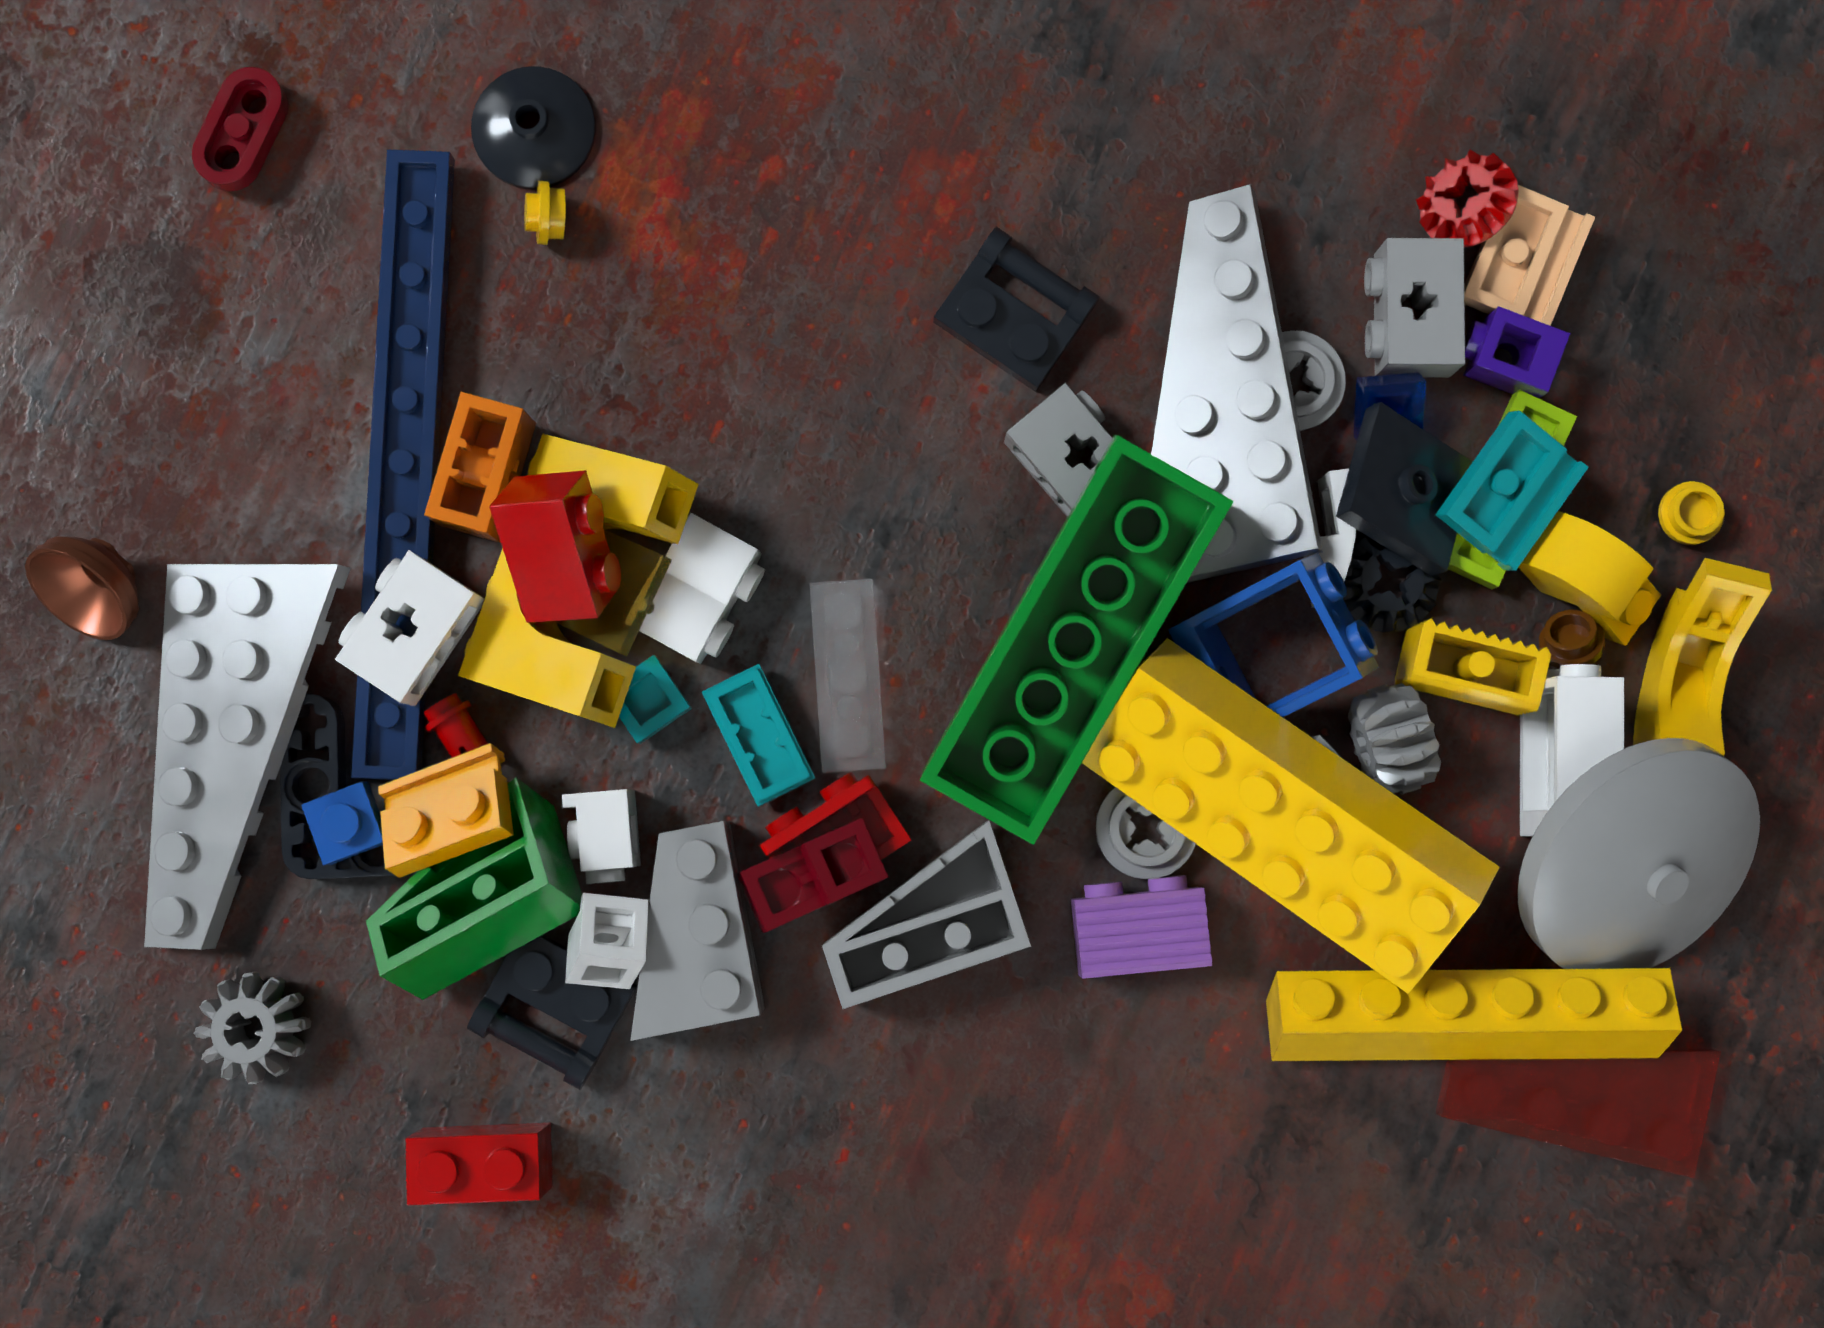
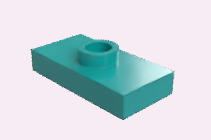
(758, 735)

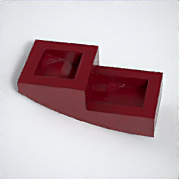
(812, 875)

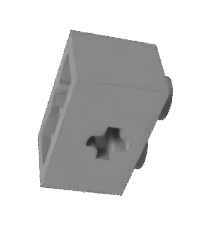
(1433, 278)
(1043, 440)

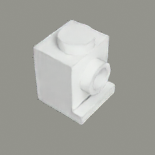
(604, 833)
(607, 941)

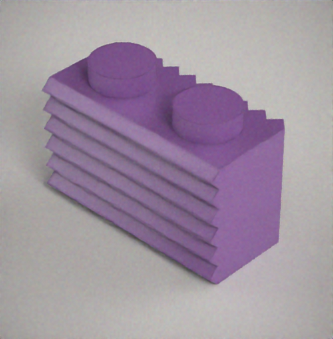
(1140, 929)

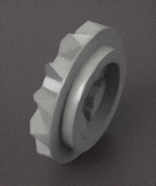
(1322, 372)
(1142, 859)

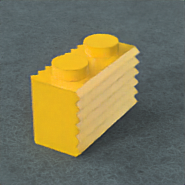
(1473, 667)

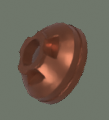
(84, 585)

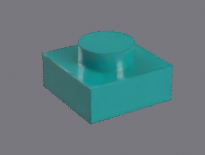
(651, 701)

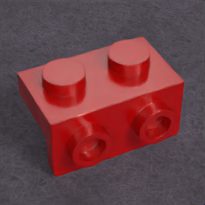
(844, 803)

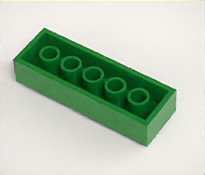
(1075, 639)

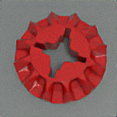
(1483, 213)

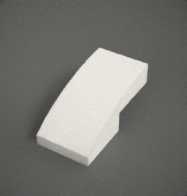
(1340, 536)

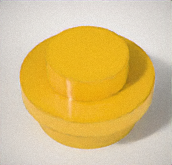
(545, 213)
(1691, 513)

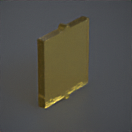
(624, 614)

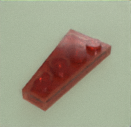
(1610, 1107)

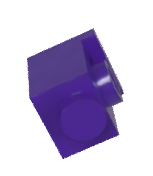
(1533, 348)

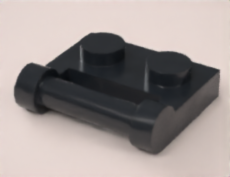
(1004, 326)
(538, 978)

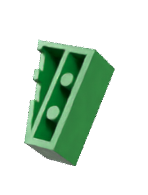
(478, 903)

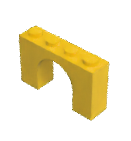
(535, 656)

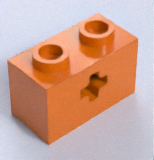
(478, 461)

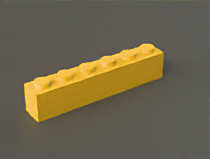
(1473, 1015)

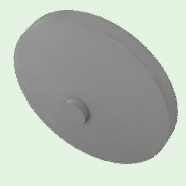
(1639, 856)

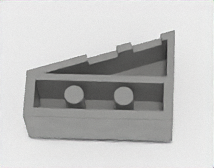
(931, 925)
(698, 937)

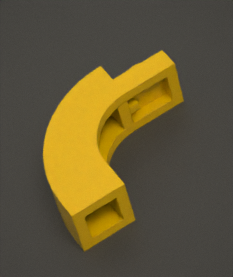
(1694, 654)

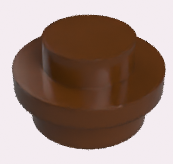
(1572, 638)

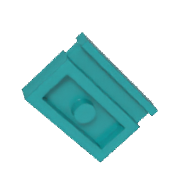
(1511, 490)

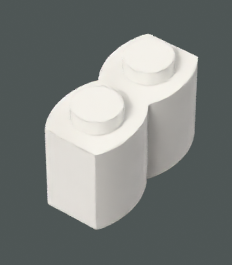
(701, 588)

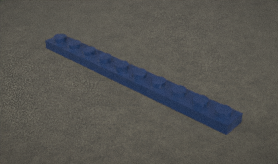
(404, 425)

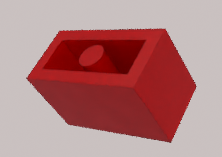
(556, 546)
(478, 1163)

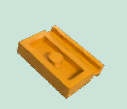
(445, 811)

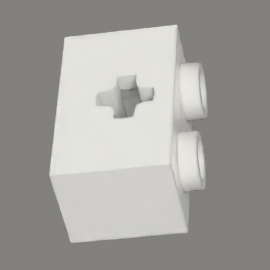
(395, 661)

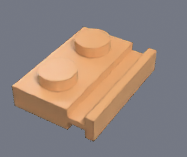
(1528, 259)

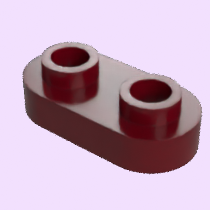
(234, 130)

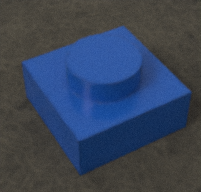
(344, 823)

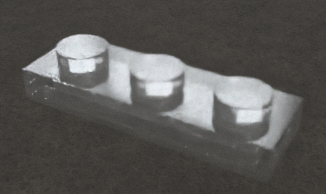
(847, 676)

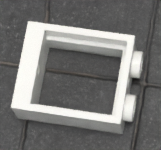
(1567, 736)

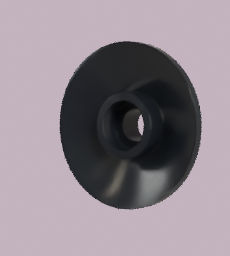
(550, 149)

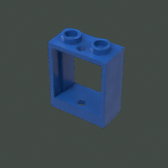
(1326, 590)

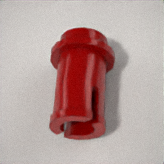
(454, 725)

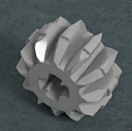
(1394, 738)
(231, 1015)

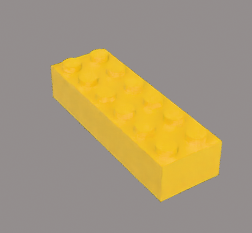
(1290, 815)

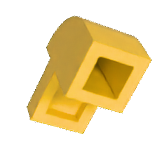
(1593, 572)

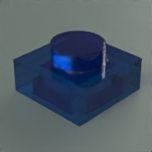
(1400, 392)

